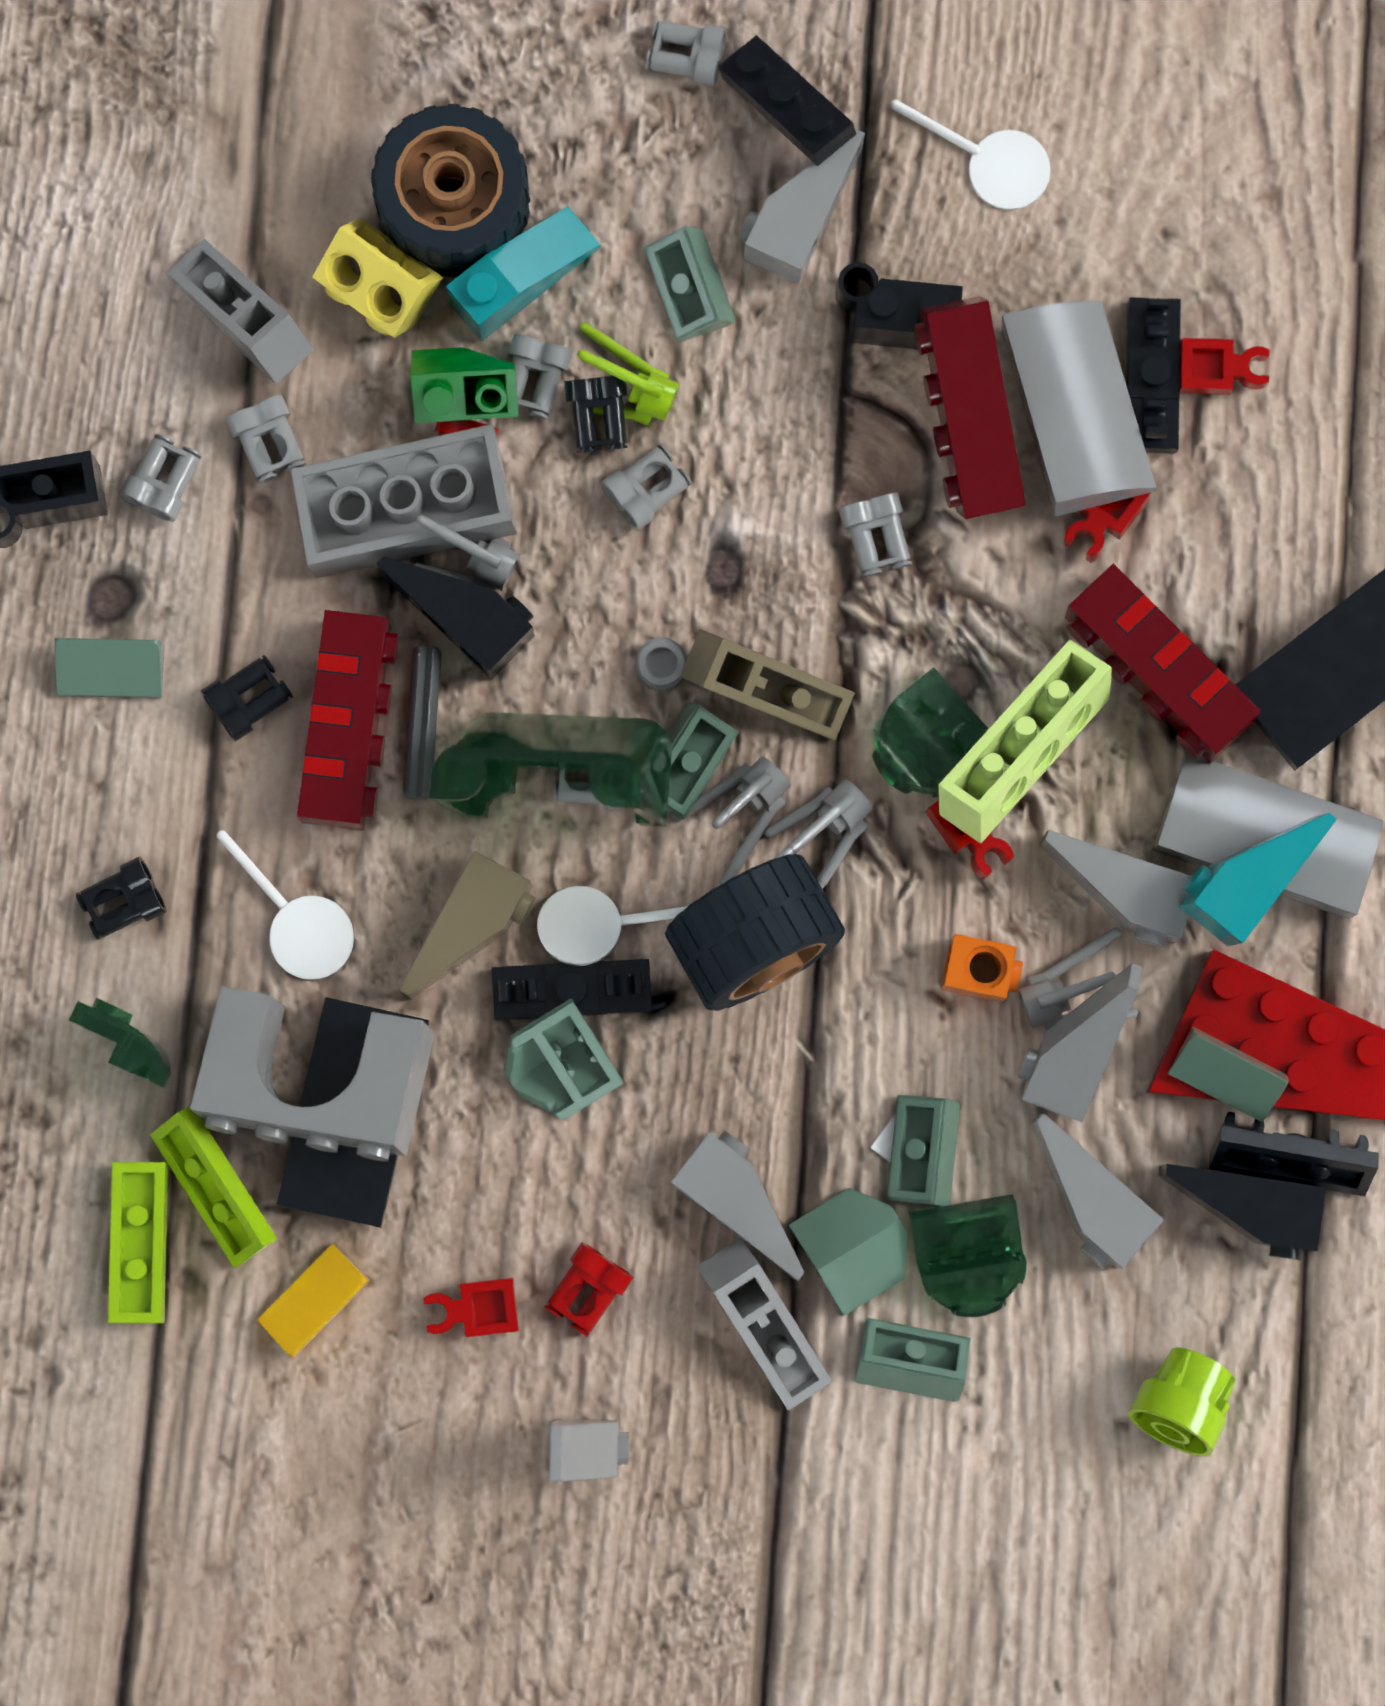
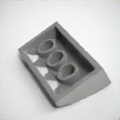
(1077, 405)
(370, 501)
(1228, 810)

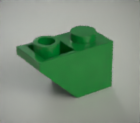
(461, 386)

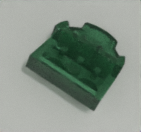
(924, 735)
(134, 1049)
(969, 1254)

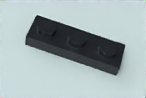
(787, 100)

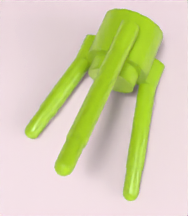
(651, 389)

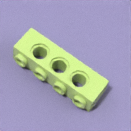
(1024, 741)

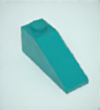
(520, 272)
(1240, 889)

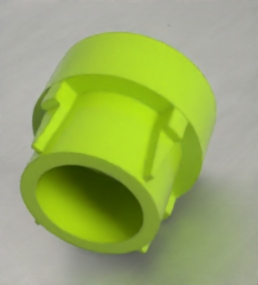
(1185, 1402)

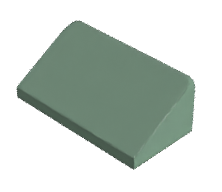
(689, 283)
(109, 667)
(697, 749)
(1228, 1074)
(923, 1150)
(913, 1360)

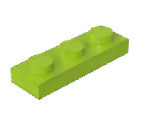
(213, 1187)
(138, 1242)

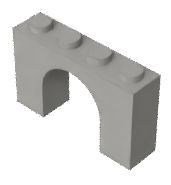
(370, 1114)

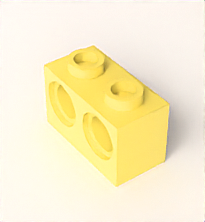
(381, 267)

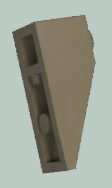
(767, 684)
(474, 916)

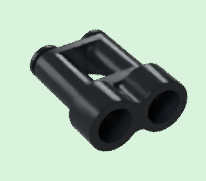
(595, 393)
(230, 708)
(140, 893)

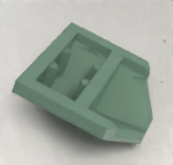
(560, 1062)
(853, 1247)

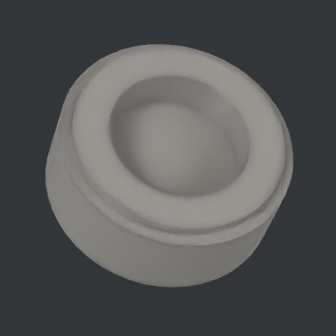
(660, 664)

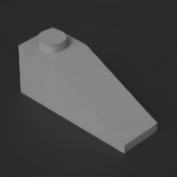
(798, 213)
(241, 311)
(1128, 888)
(1078, 1047)
(732, 1193)
(1097, 1202)
(764, 1323)
(586, 1449)

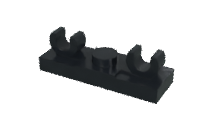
(1154, 370)
(594, 988)
(1294, 1158)

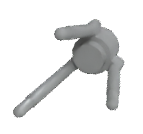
(490, 562)
(759, 786)
(838, 811)
(1047, 1001)

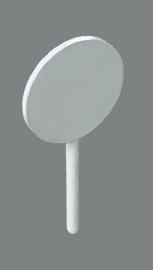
(1004, 168)
(585, 925)
(309, 934)

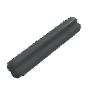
(422, 721)

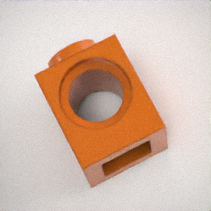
(957, 968)

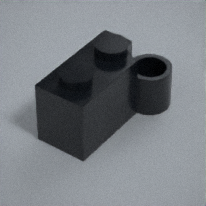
(891, 307)
(50, 492)

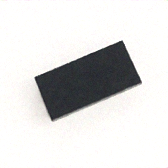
(1323, 677)
(339, 1181)

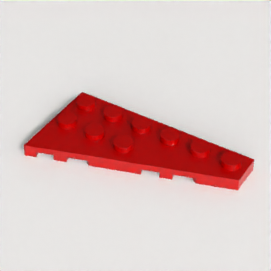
(1326, 1052)

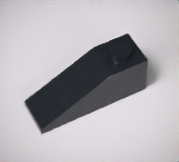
(469, 615)
(1261, 1209)

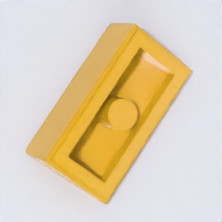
(313, 1300)

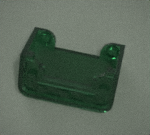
(623, 756)

